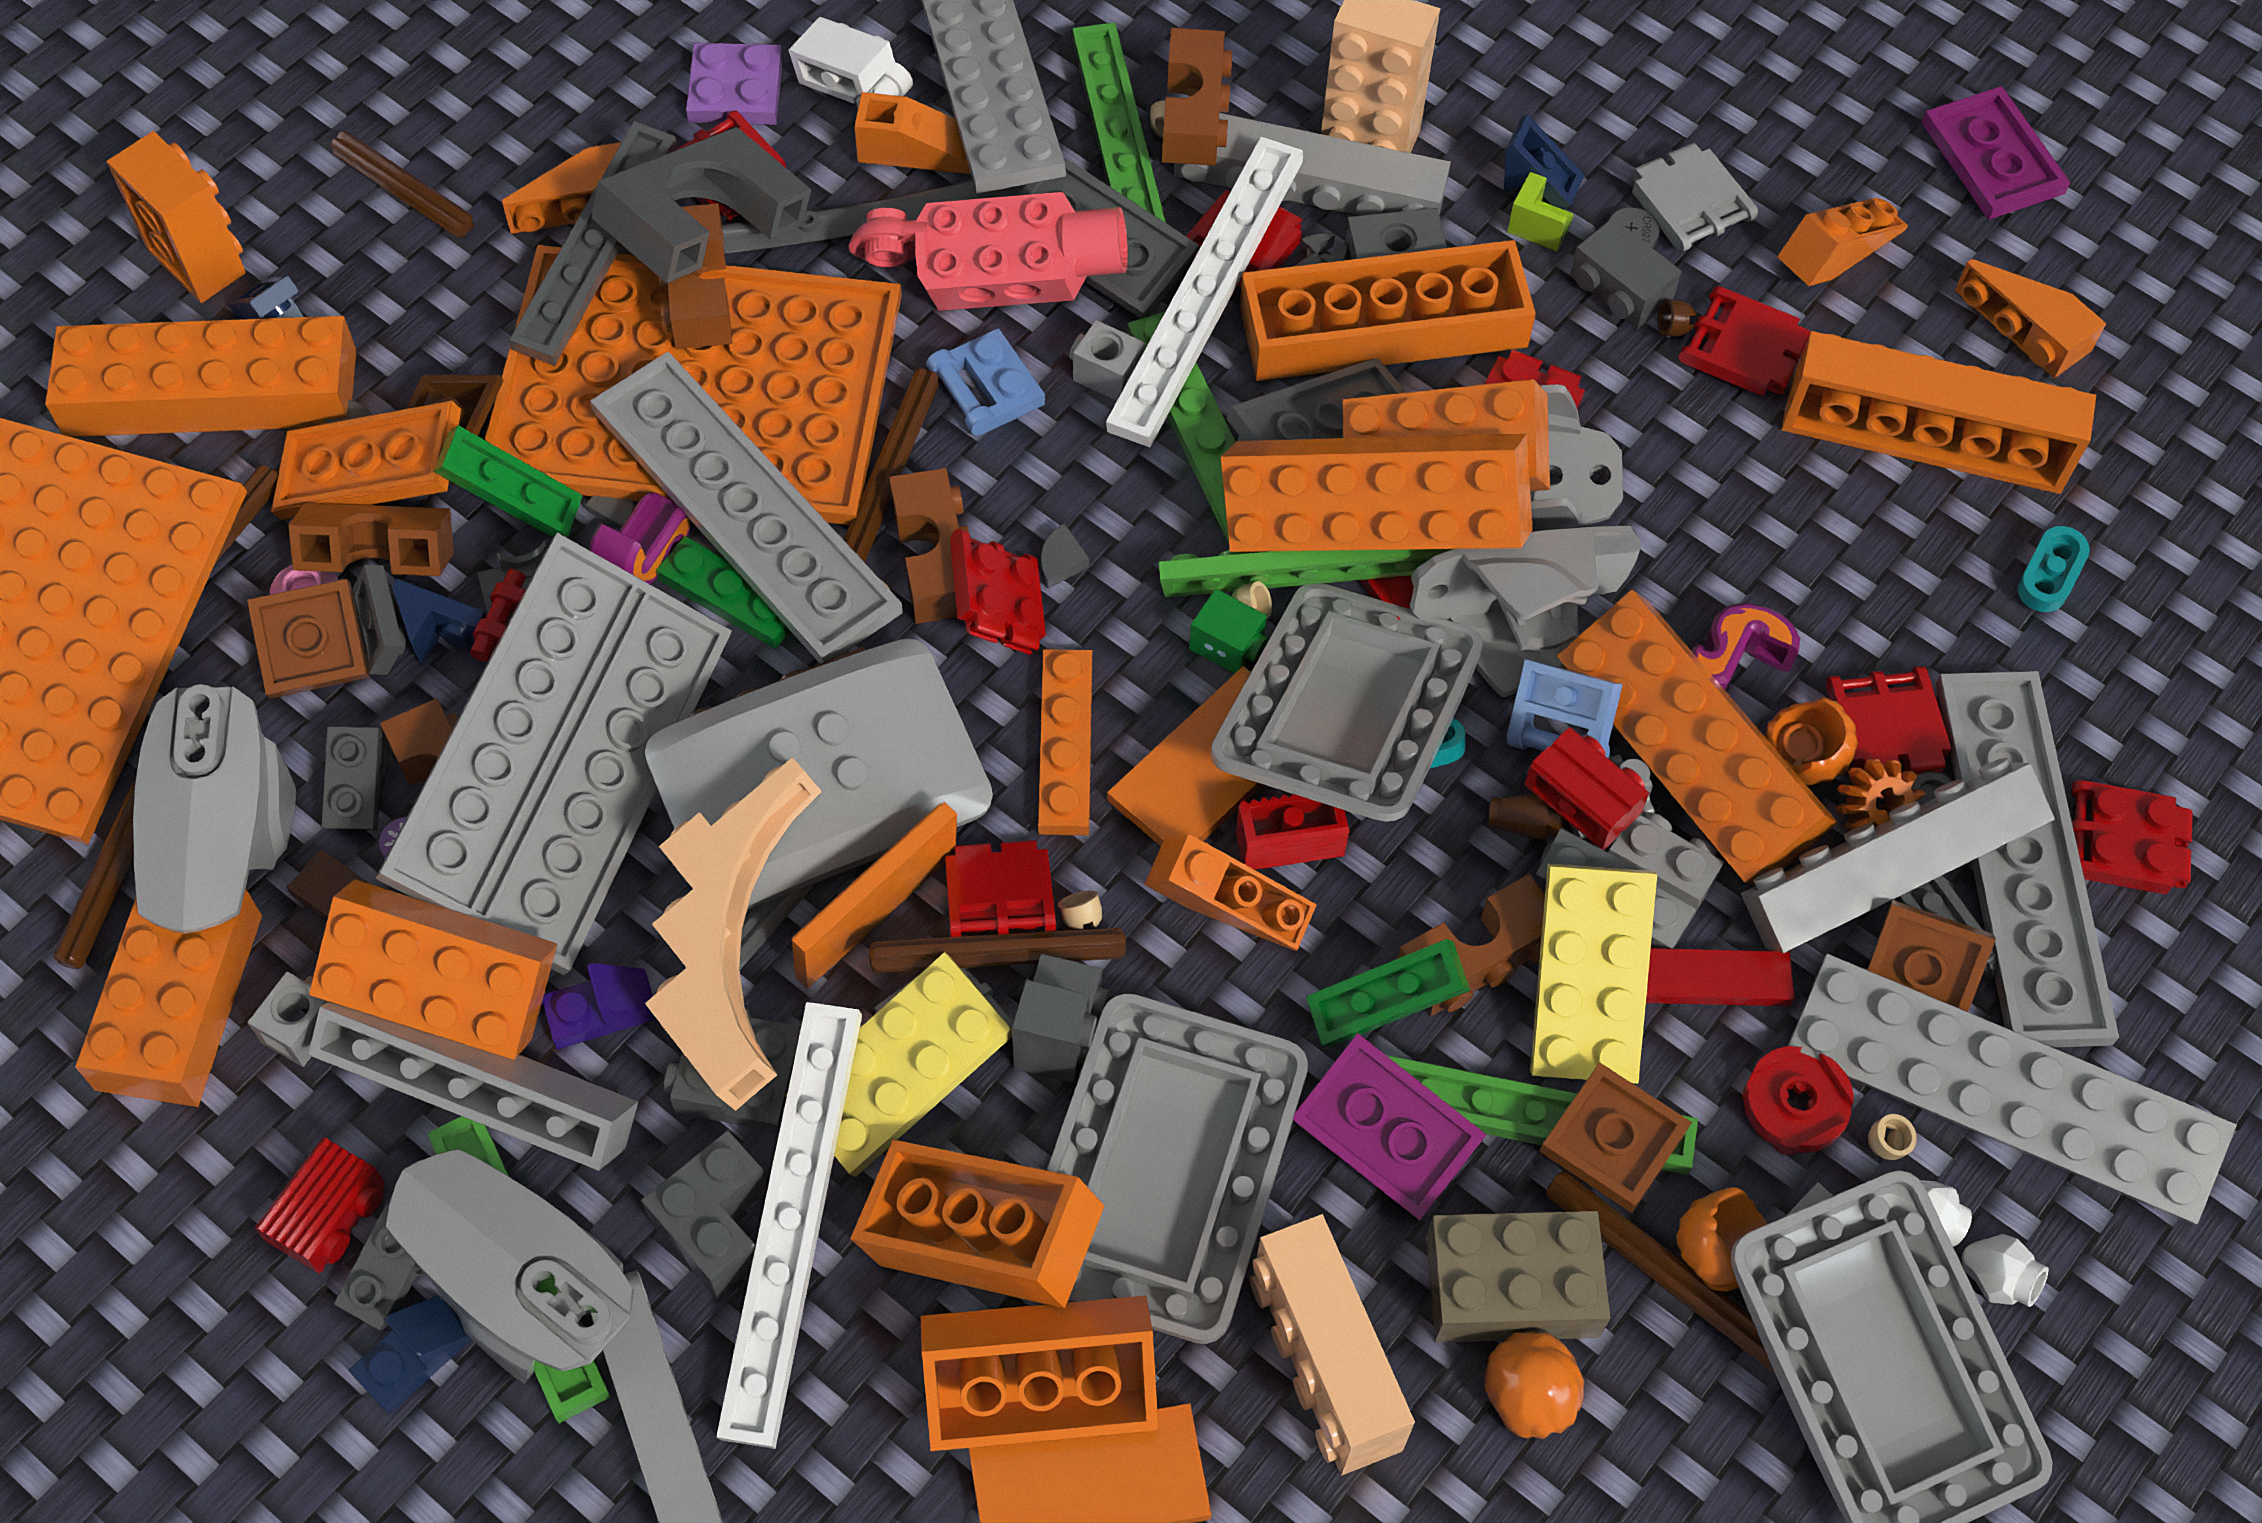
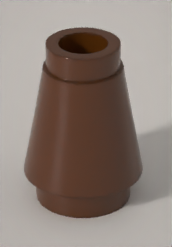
(1525, 816)

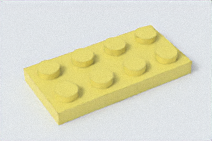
(1593, 971)
(914, 1058)

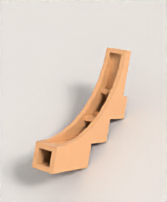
(704, 929)

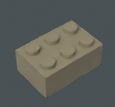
(1517, 1275)

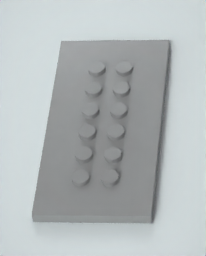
(551, 751)

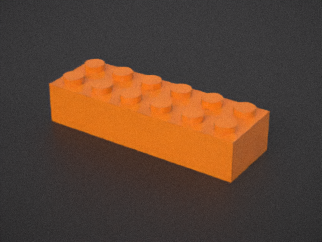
(1386, 309)
(200, 375)
(1939, 412)
(1378, 493)
(1699, 740)

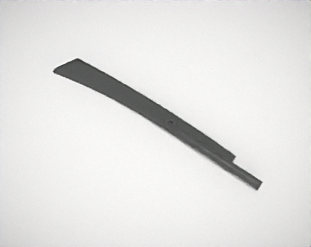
(846, 220)

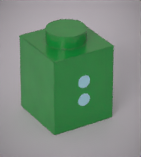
(1228, 632)

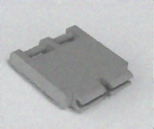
(1691, 195)

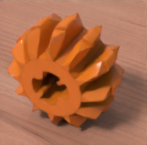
(1870, 785)

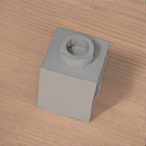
(1108, 343)
(272, 1017)

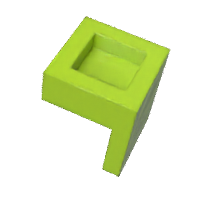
(1536, 219)

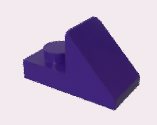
(600, 1006)

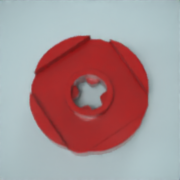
(1788, 1127)

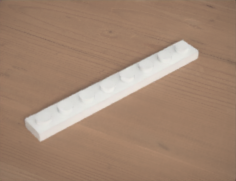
(1204, 292)
(789, 1227)

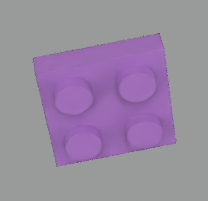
(734, 79)

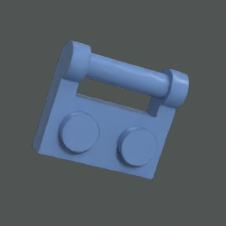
(998, 375)
(1562, 697)

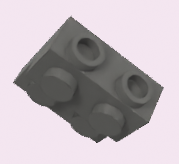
(763, 1110)

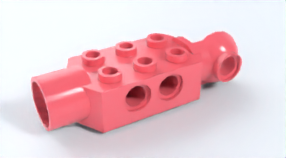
(997, 248)

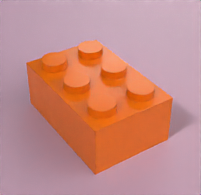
(178, 215)

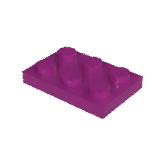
(1995, 152)
(1388, 1126)

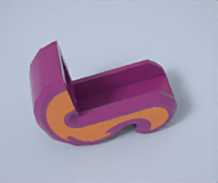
(644, 538)
(1748, 629)

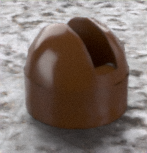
(1674, 317)

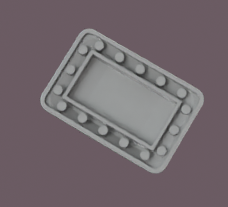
(1348, 702)
(864, 729)
(1182, 1146)
(1889, 1358)

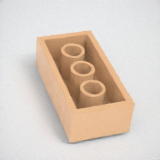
(1379, 72)
(1331, 1346)

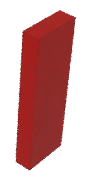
(1720, 977)

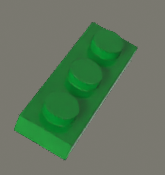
(507, 482)
(720, 589)
(1388, 993)

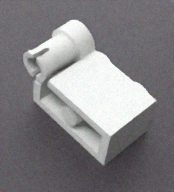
(847, 62)

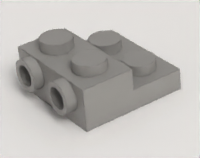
(1681, 866)

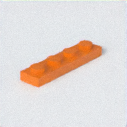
(1065, 742)

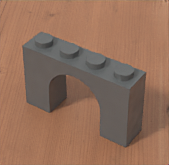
(727, 168)

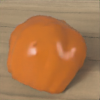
(1814, 739)
(1711, 1231)
(1534, 1384)

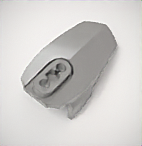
(1574, 458)
(1526, 595)
(210, 818)
(490, 1247)

